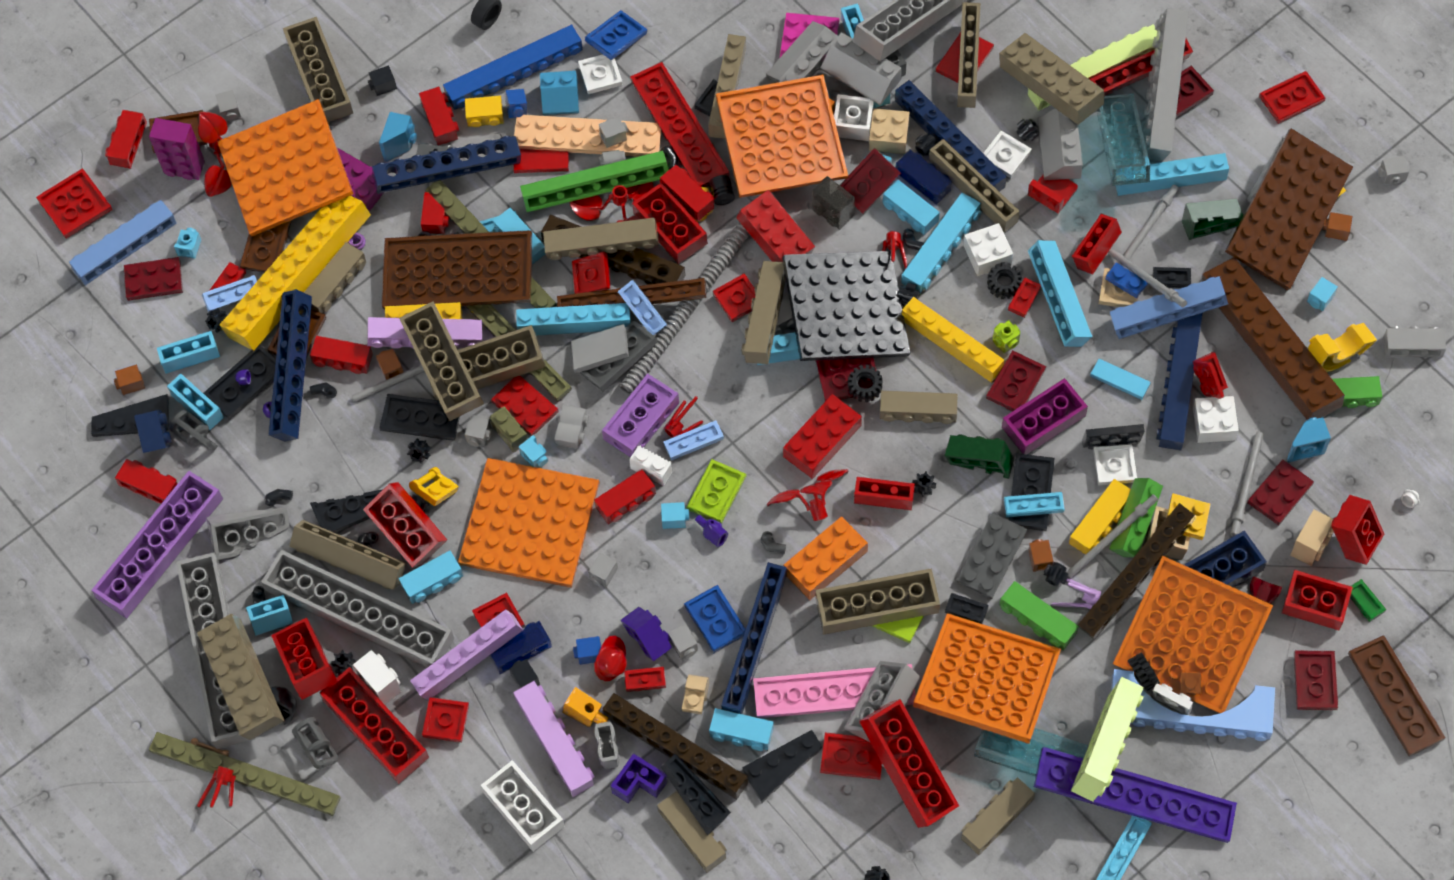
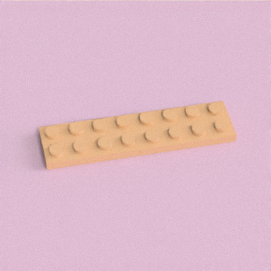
(583, 135)

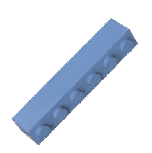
(122, 242)
(1160, 311)

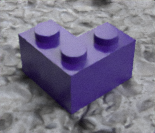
(647, 632)
(636, 775)

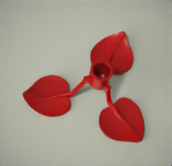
(210, 129)
(590, 207)
(817, 505)

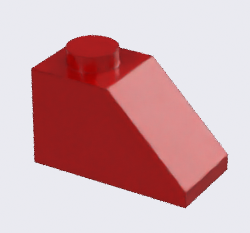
(433, 216)

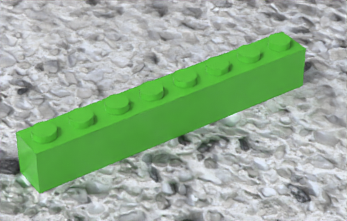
(593, 181)

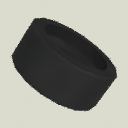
(486, 13)

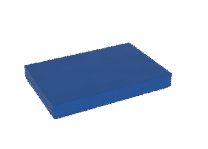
(615, 35)
(715, 618)

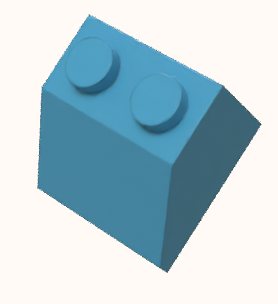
(559, 92)
(397, 136)
(1310, 440)

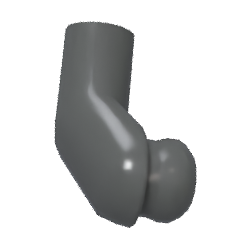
(770, 545)

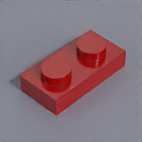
(229, 275)
(1024, 297)
(645, 679)

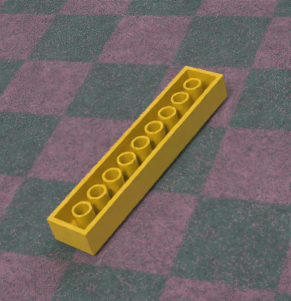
(294, 269)

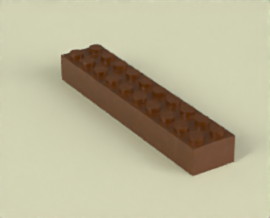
(1276, 343)

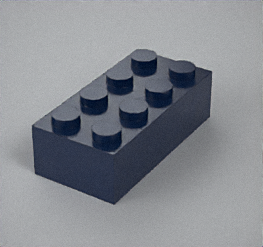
(1231, 561)

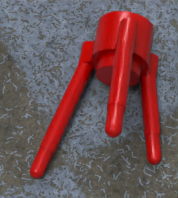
(893, 243)
(674, 426)
(221, 776)

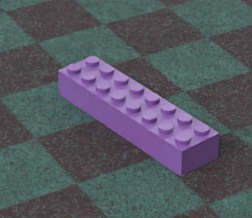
(157, 544)

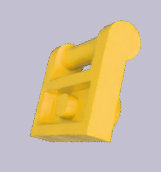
(437, 491)

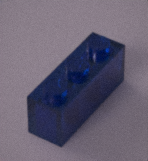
(924, 176)
(523, 646)

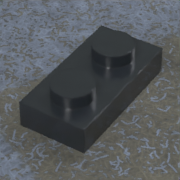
(1173, 277)
(966, 608)

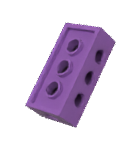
(639, 404)

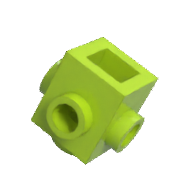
(1006, 336)

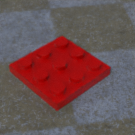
(74, 203)

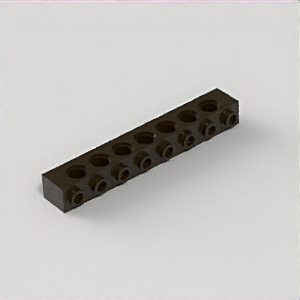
(640, 259)
(1136, 571)
(670, 743)

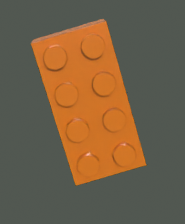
(826, 557)

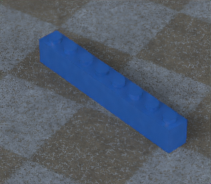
(513, 66)

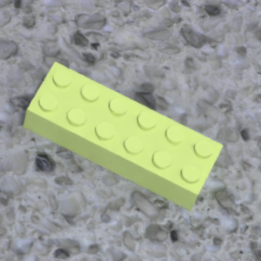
(1108, 739)

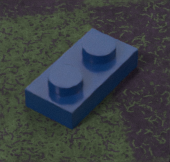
(1126, 280)

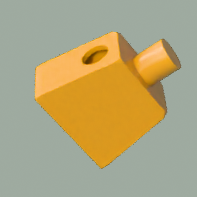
(579, 703)

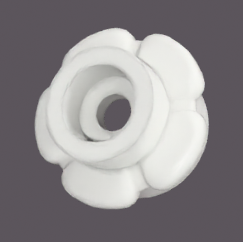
(1410, 498)

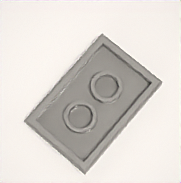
(600, 348)

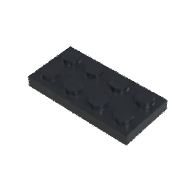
(231, 395)
(417, 418)
(1032, 476)

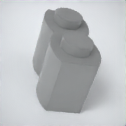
(571, 426)
(607, 745)

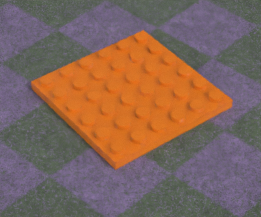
(781, 135)
(285, 167)
(529, 522)
(1195, 627)
(987, 678)

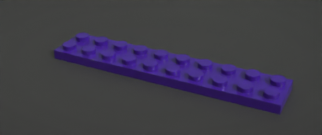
(1142, 797)

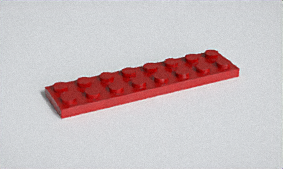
(678, 124)

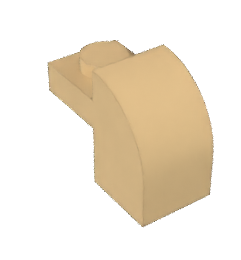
(695, 694)

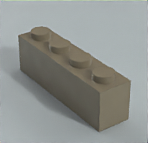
(335, 277)
(918, 406)
(997, 816)
(679, 817)

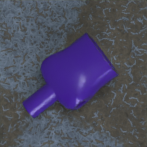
(713, 530)

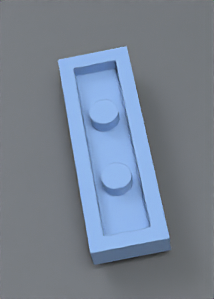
(228, 294)
(642, 308)
(693, 440)

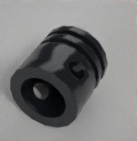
(721, 190)

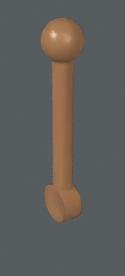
(195, 741)

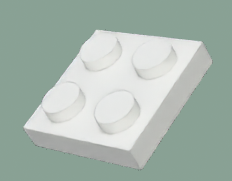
(599, 73)
(1007, 153)
(1115, 463)
(1180, 703)

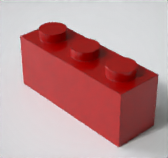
(439, 115)
(126, 139)
(688, 192)
(1096, 244)
(341, 355)
(145, 481)
(884, 493)
(625, 497)

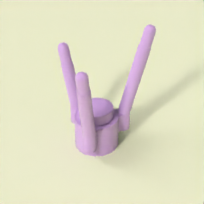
(1090, 595)

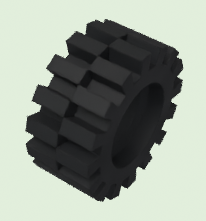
(1007, 271)
(862, 373)
(1144, 671)

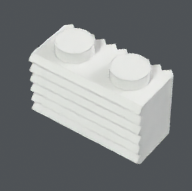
(653, 465)

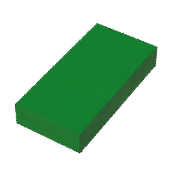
(1366, 601)

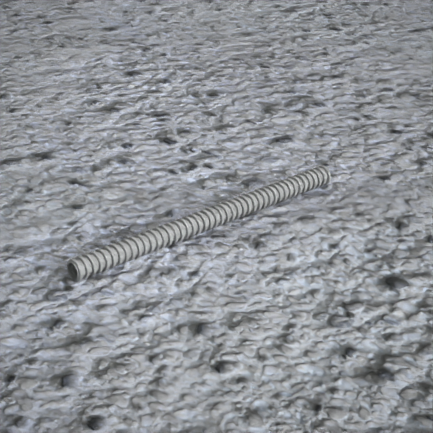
(685, 309)

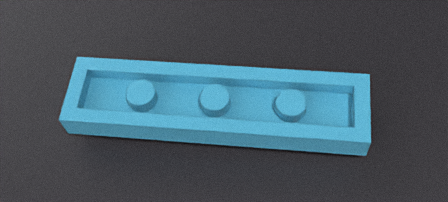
(1125, 849)

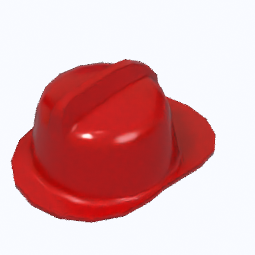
(611, 659)

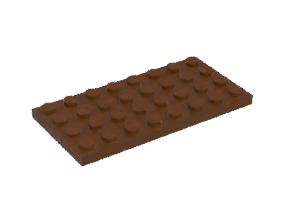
(1289, 209)
(458, 269)

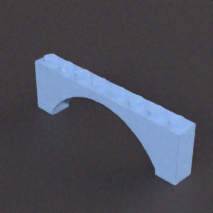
(1248, 719)

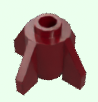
(1264, 590)

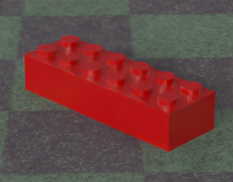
(374, 725)
(909, 763)

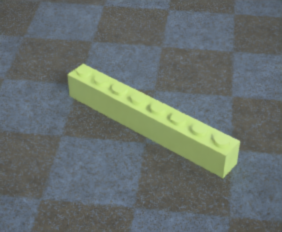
(1110, 57)

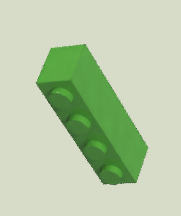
(1360, 391)
(1132, 538)
(1038, 615)

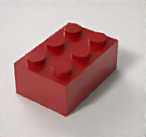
(1357, 529)
(1317, 600)

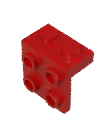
(1052, 193)
(1210, 375)

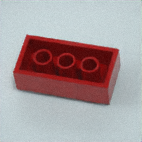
(675, 226)
(773, 228)
(822, 436)
(405, 524)
(304, 658)

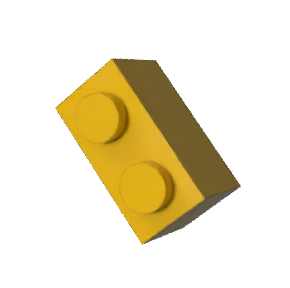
(484, 111)

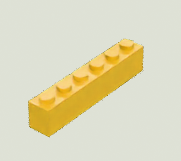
(952, 339)

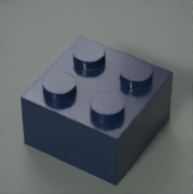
(153, 431)

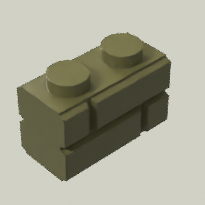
(508, 429)

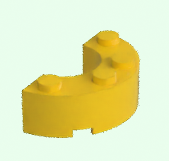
(1337, 352)

